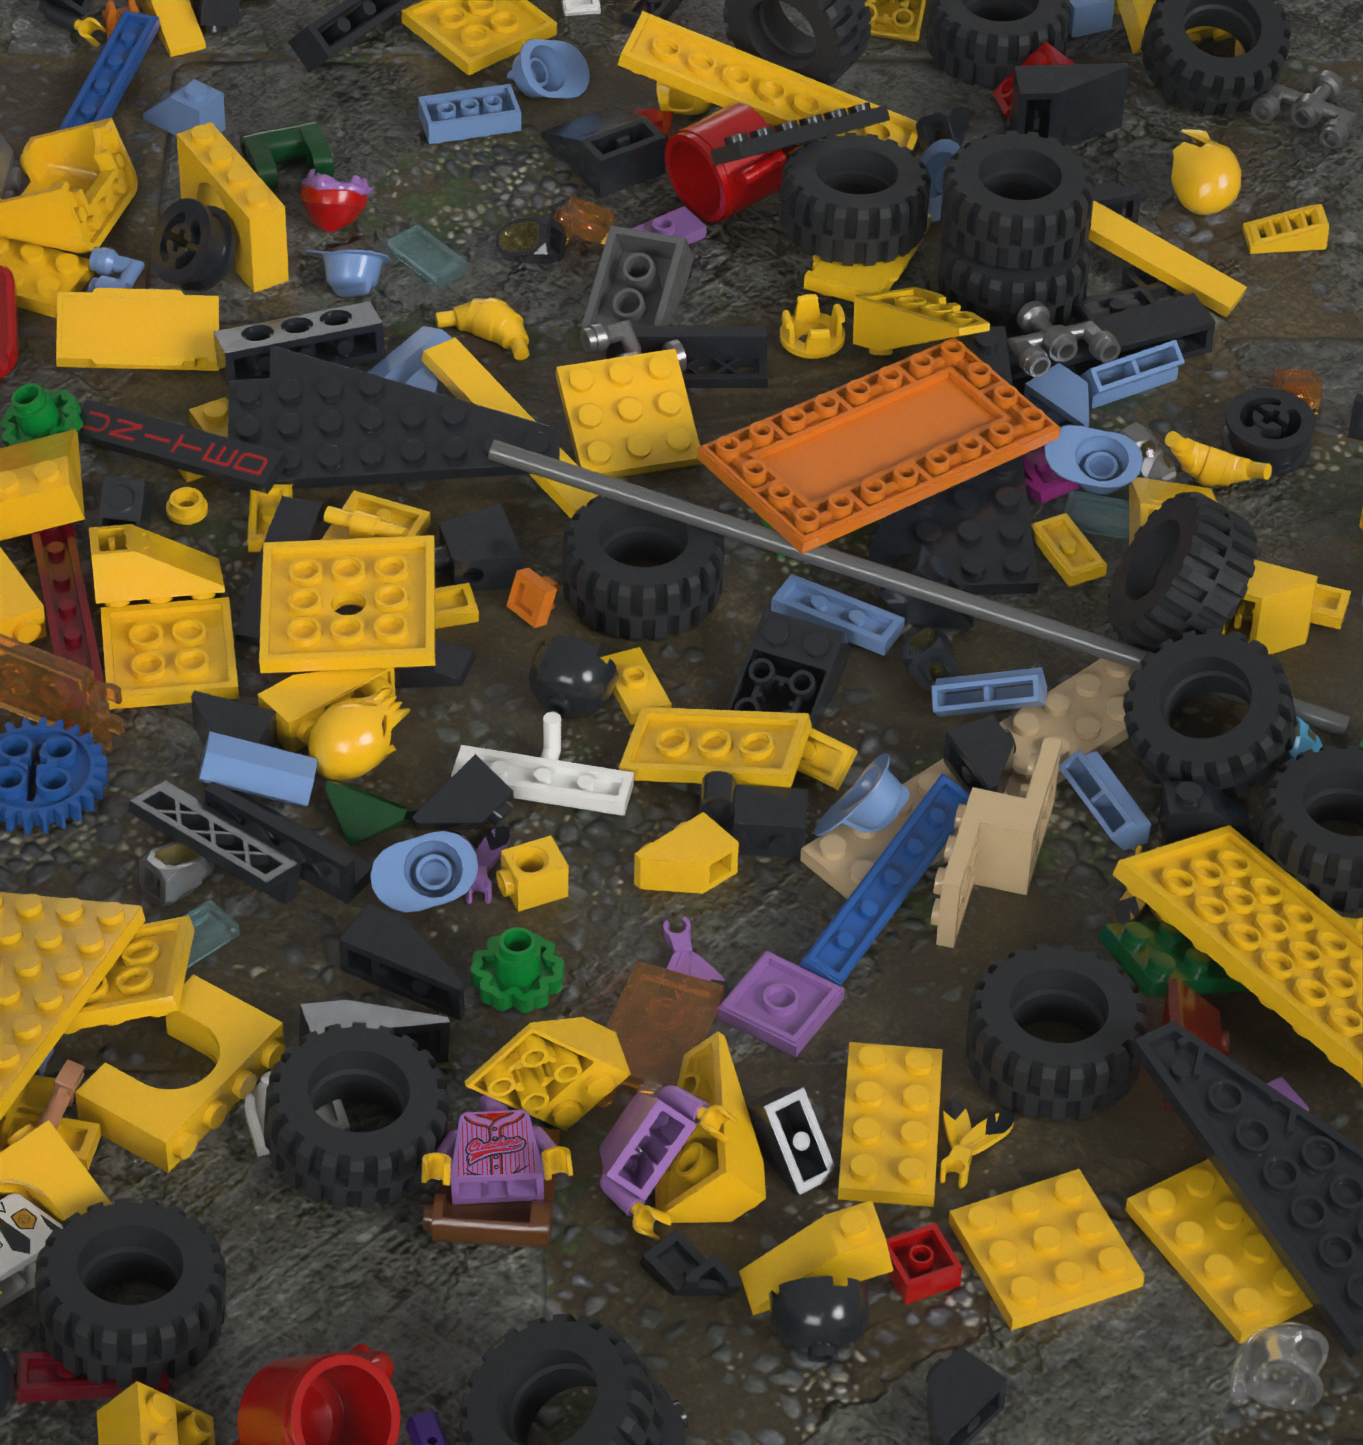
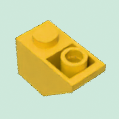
(687, 858)

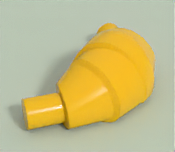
(491, 321)
(1214, 466)

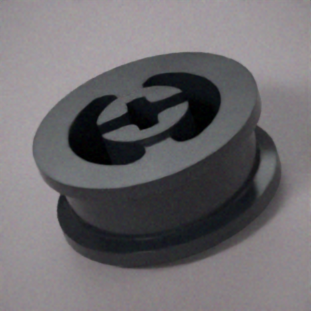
(199, 224)
(1271, 418)

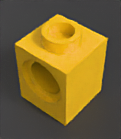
(533, 873)

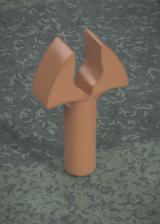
(64, 1091)

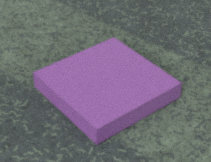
(780, 1003)

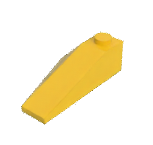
(908, 319)
(708, 1176)

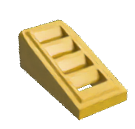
(1288, 231)

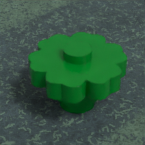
(39, 414)
(517, 971)

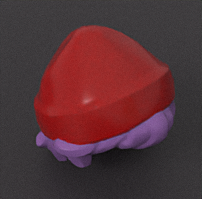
(333, 202)

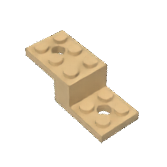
(995, 842)

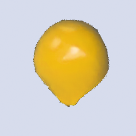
(1205, 174)
(351, 735)

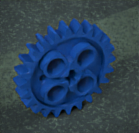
(66, 779)

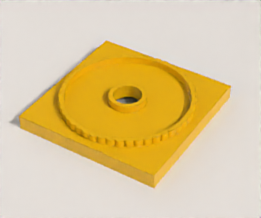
(316, 577)

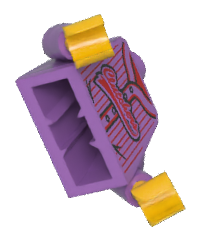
(645, 1145)
(496, 1157)

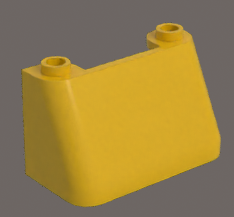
(75, 189)

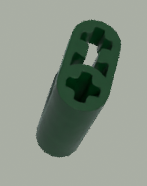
(283, 144)

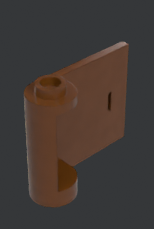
(496, 1223)

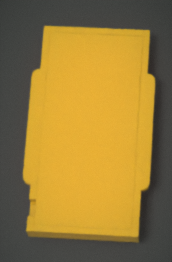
(856, 280)
(136, 329)

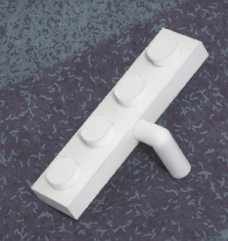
(555, 781)

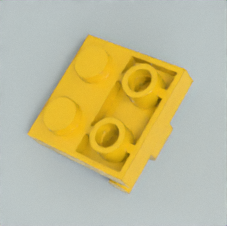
(374, 518)

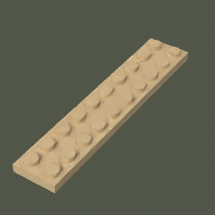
(1080, 712)

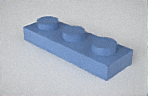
(862, 622)

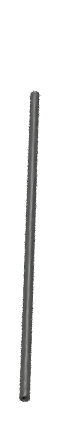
(859, 568)

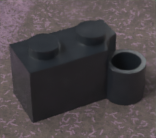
(758, 817)

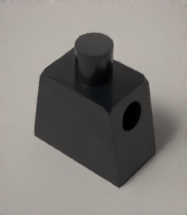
(479, 550)

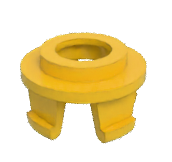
(824, 331)

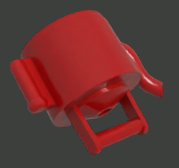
(728, 188)
(322, 1401)

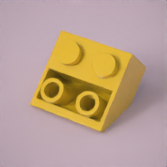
(1275, 607)
(152, 1418)

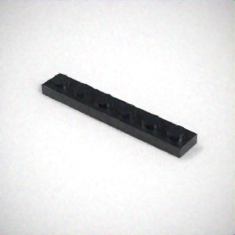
(790, 135)

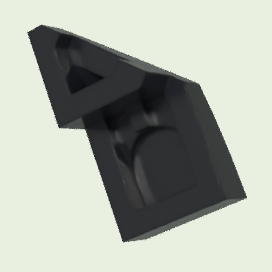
(685, 1271)

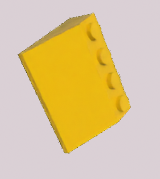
(40, 485)

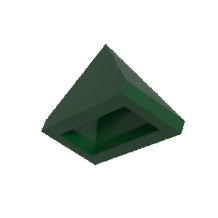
(365, 813)

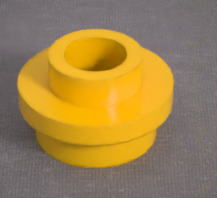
(186, 506)

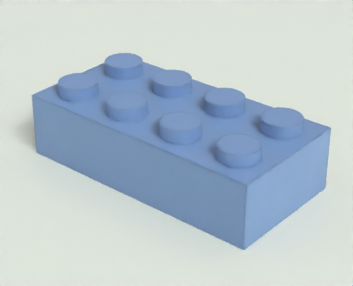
(469, 113)

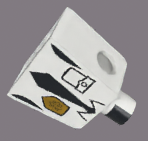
(21, 1238)

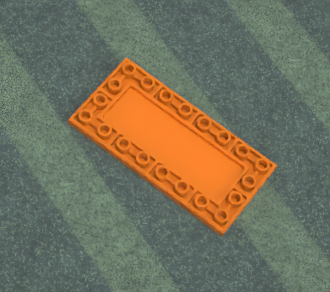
(877, 444)

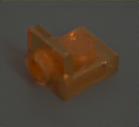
(585, 220)
(1300, 383)

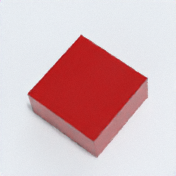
(922, 1263)

